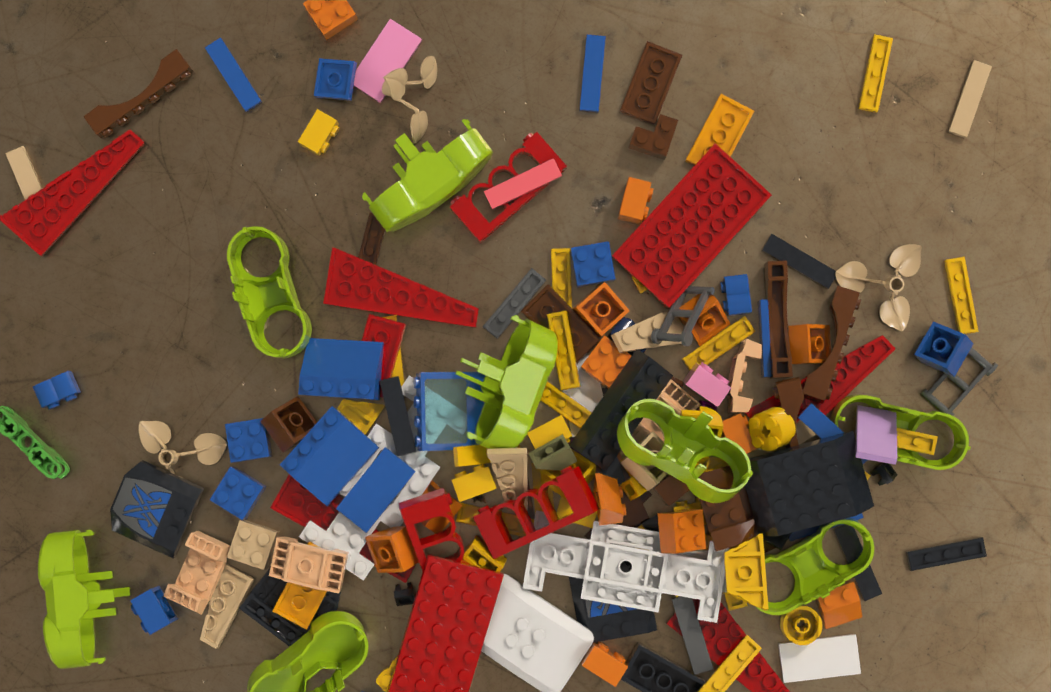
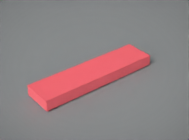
(522, 183)

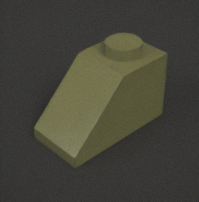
(553, 455)

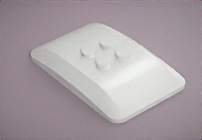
(534, 638)

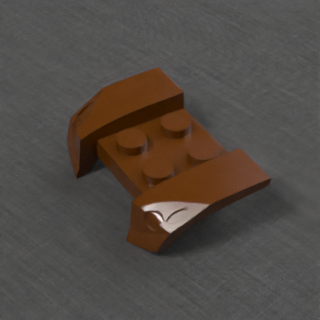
(725, 519)

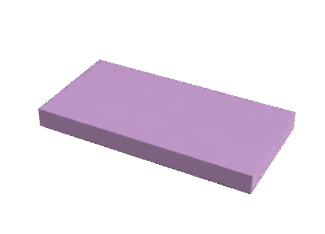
(876, 435)

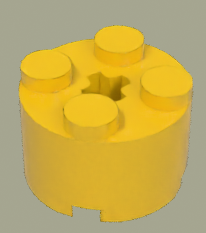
(771, 429)
(809, 631)

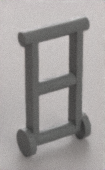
(686, 336)
(988, 369)

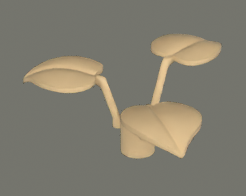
(395, 87)
(896, 310)
(157, 434)

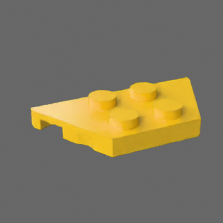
(361, 413)
(747, 573)

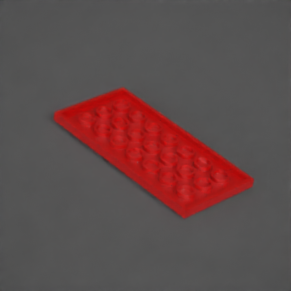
(691, 225)
(446, 627)

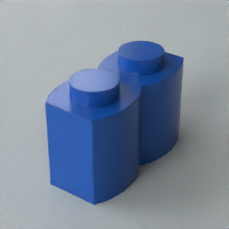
(736, 295)
(56, 390)

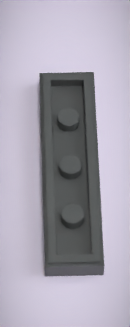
(514, 303)
(692, 634)

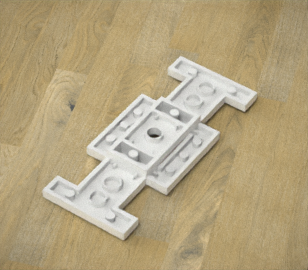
(348, 536)
(639, 588)

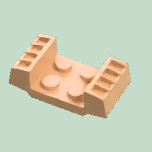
(747, 350)
(673, 396)
(308, 565)
(199, 572)

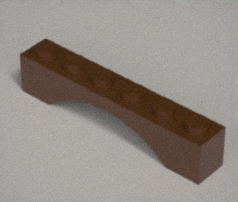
(171, 71)
(776, 293)
(842, 309)
(790, 398)

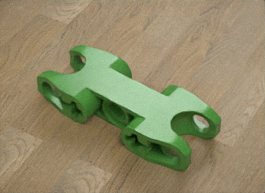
(39, 453)

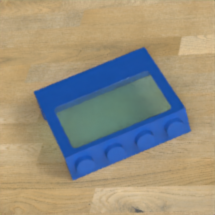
(445, 410)

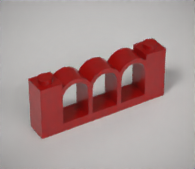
(468, 214)
(576, 492)
(426, 507)

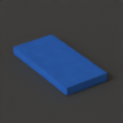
(375, 490)

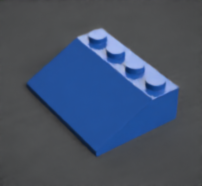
(342, 369)
(329, 456)

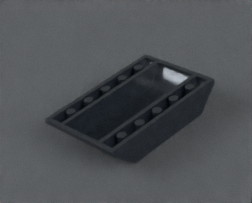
(807, 485)

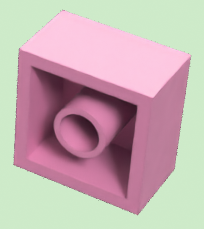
(707, 384)

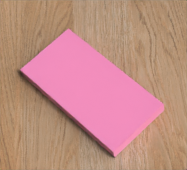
(389, 52)

